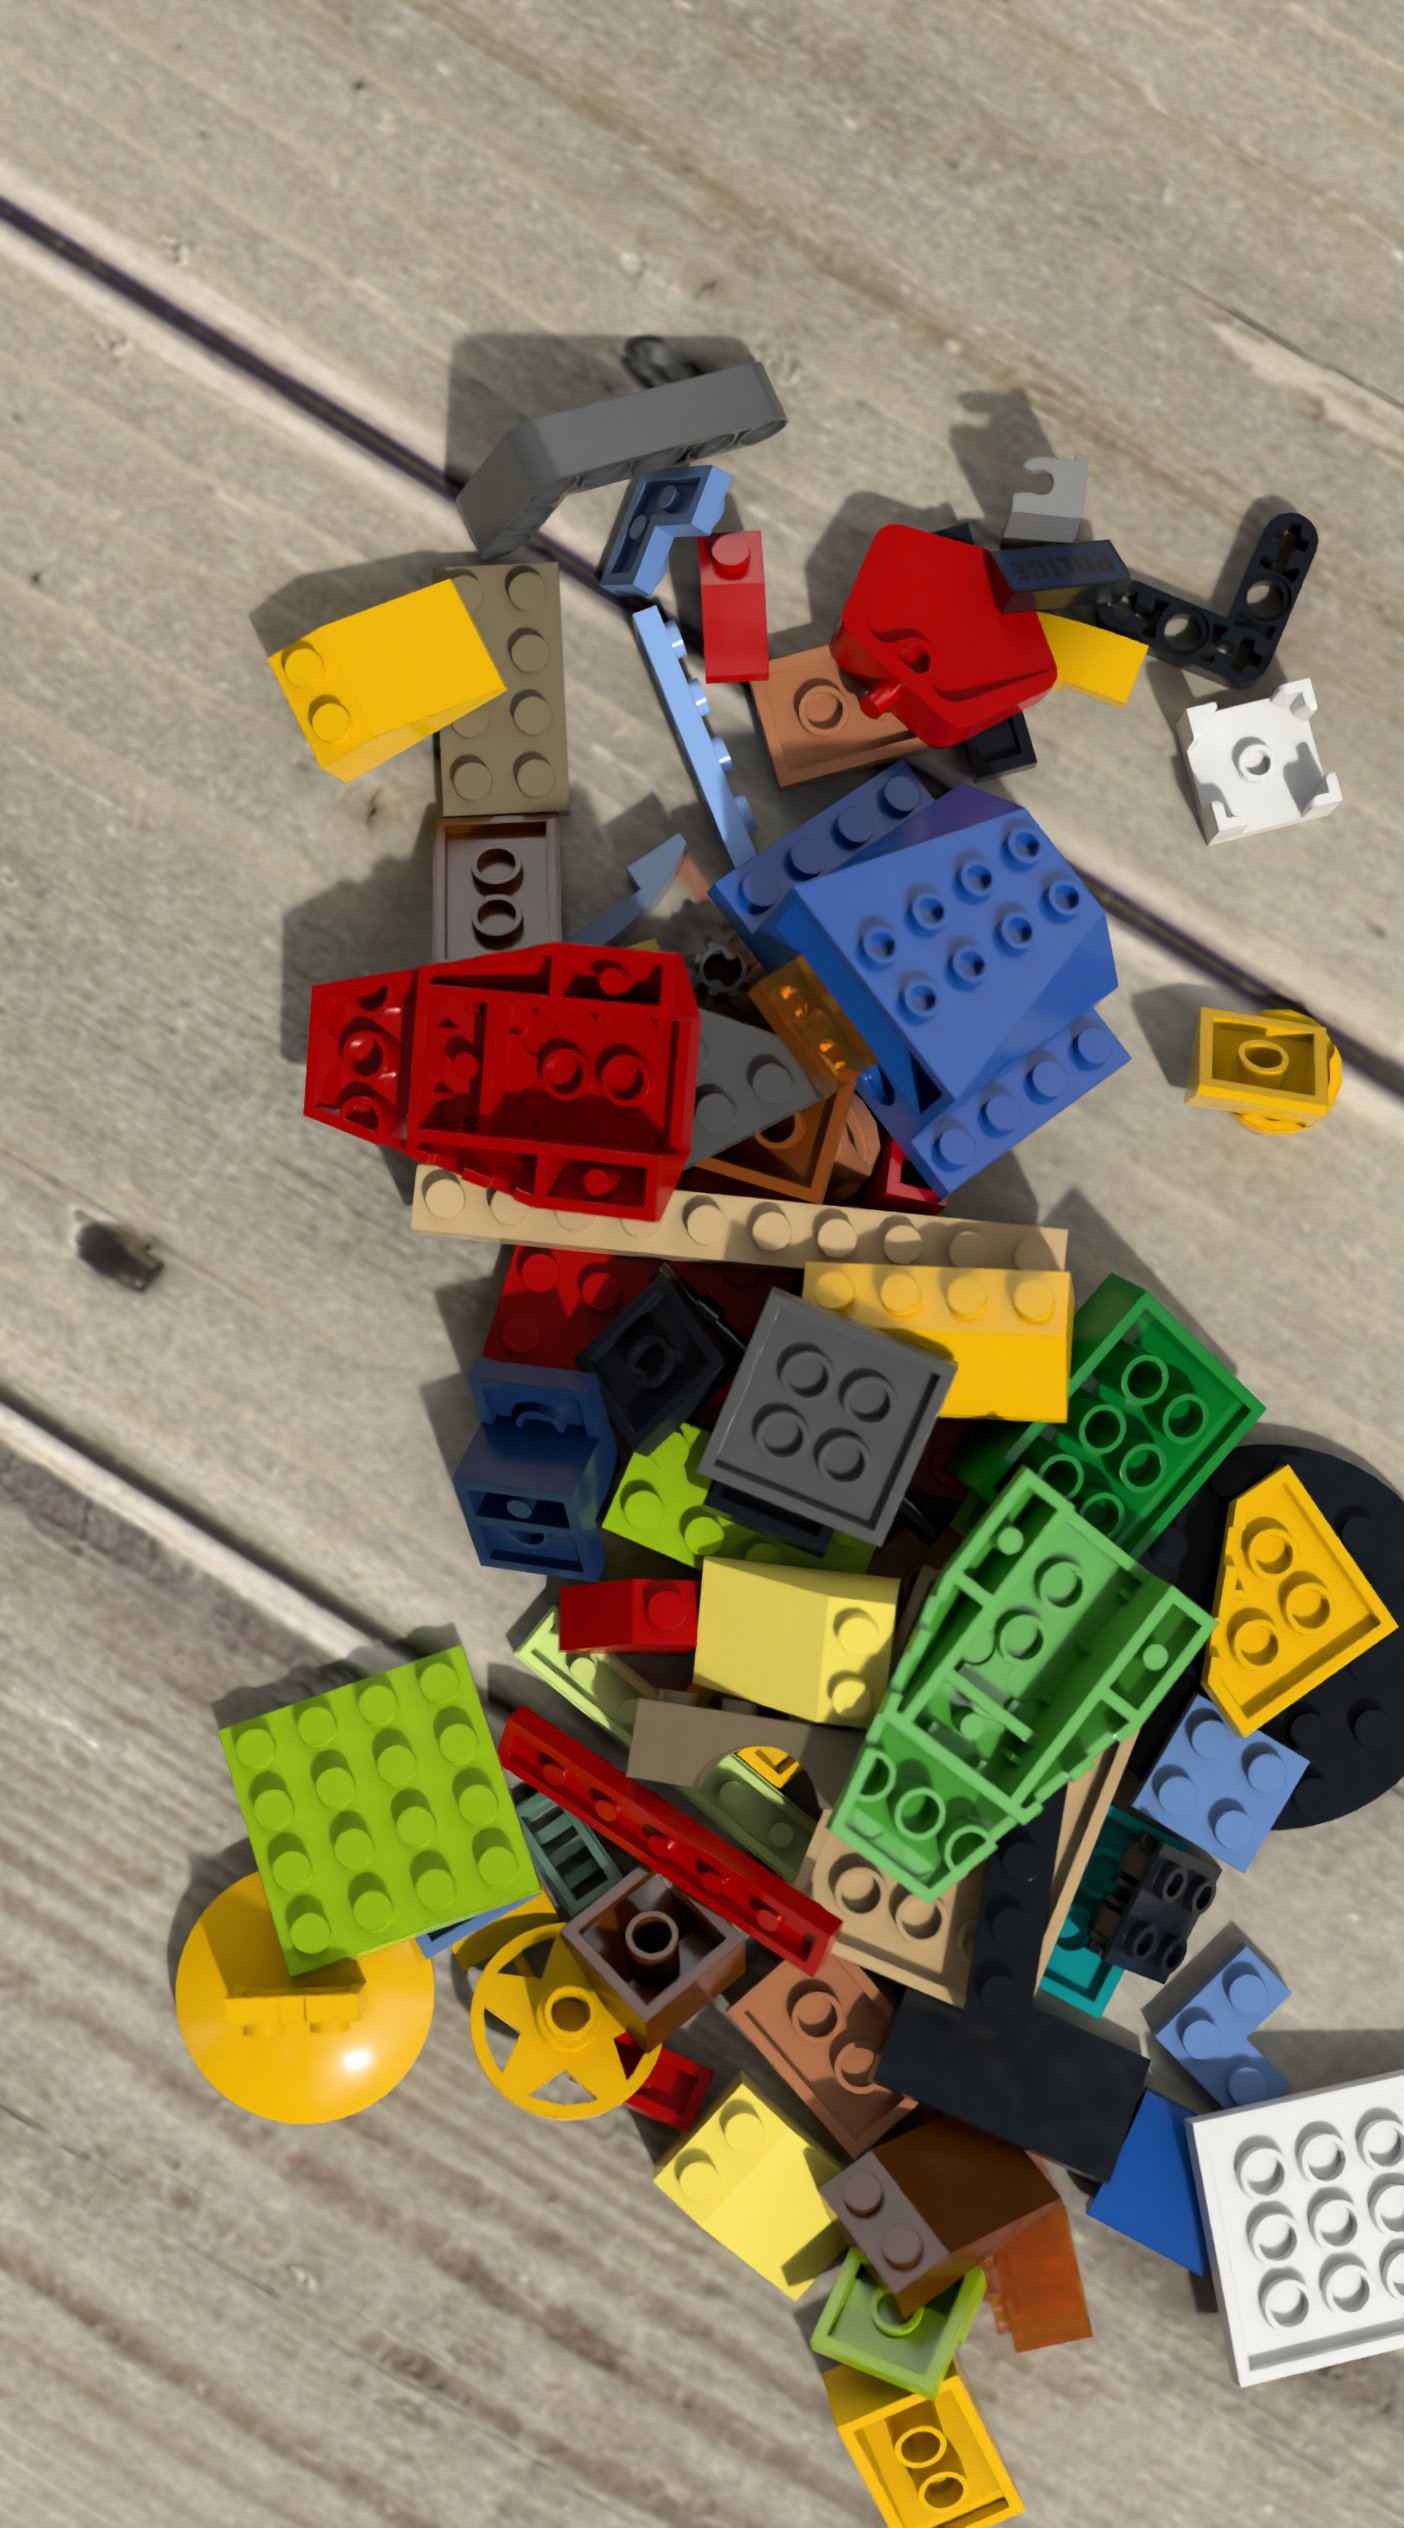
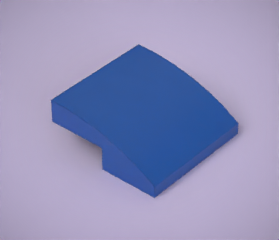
(1154, 2185)

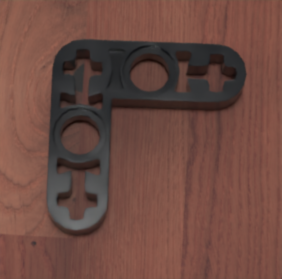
(1239, 625)

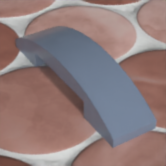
(651, 880)

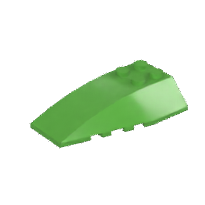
(1010, 1686)

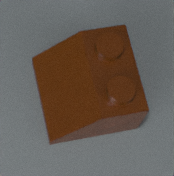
(654, 1954)

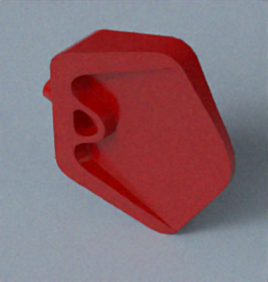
(933, 642)

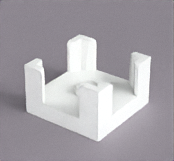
(1256, 764)

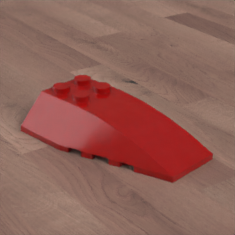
(520, 1072)

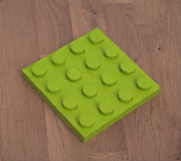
(379, 1812)

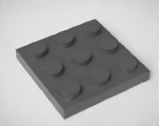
(827, 1417)

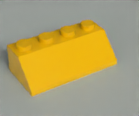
(998, 1324)

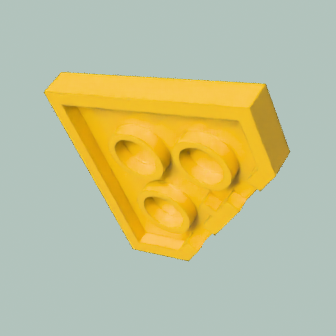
(1284, 1605)

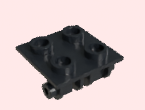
(1161, 1912)

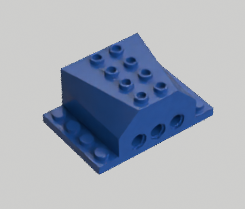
(951, 953)

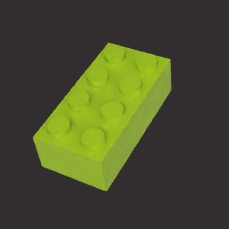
(662, 1510)

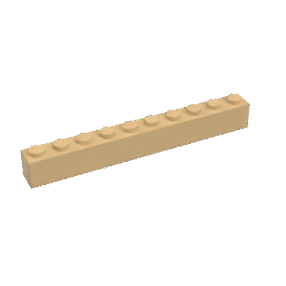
(735, 1231)

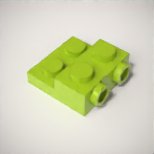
(870, 2335)

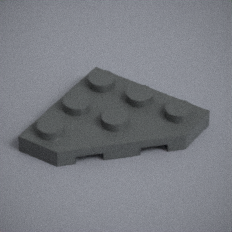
(742, 1085)

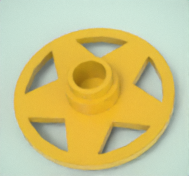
(559, 2031)

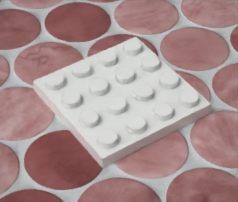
(1305, 2225)

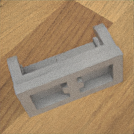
(1051, 516)

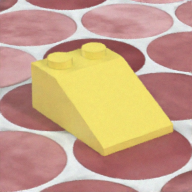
(797, 1638)
(754, 2185)

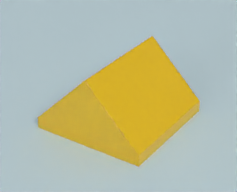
(1258, 1067)

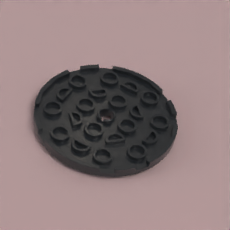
(1356, 1716)

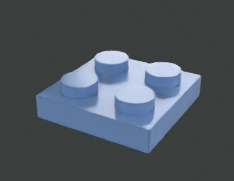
(1218, 1786)

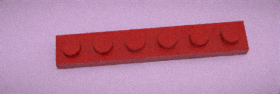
(669, 1841)

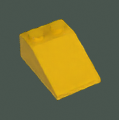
(386, 678)
(923, 2456)

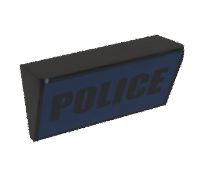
(1058, 576)

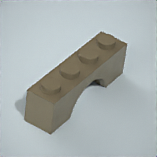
(685, 1742)

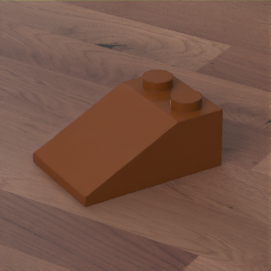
(792, 1154)

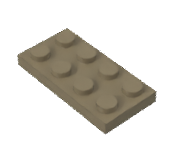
(514, 747)

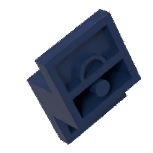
(537, 1470)

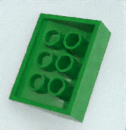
(1141, 1426)

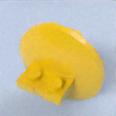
(300, 2045)

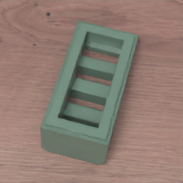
(533, 1808)

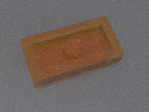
(813, 1026)

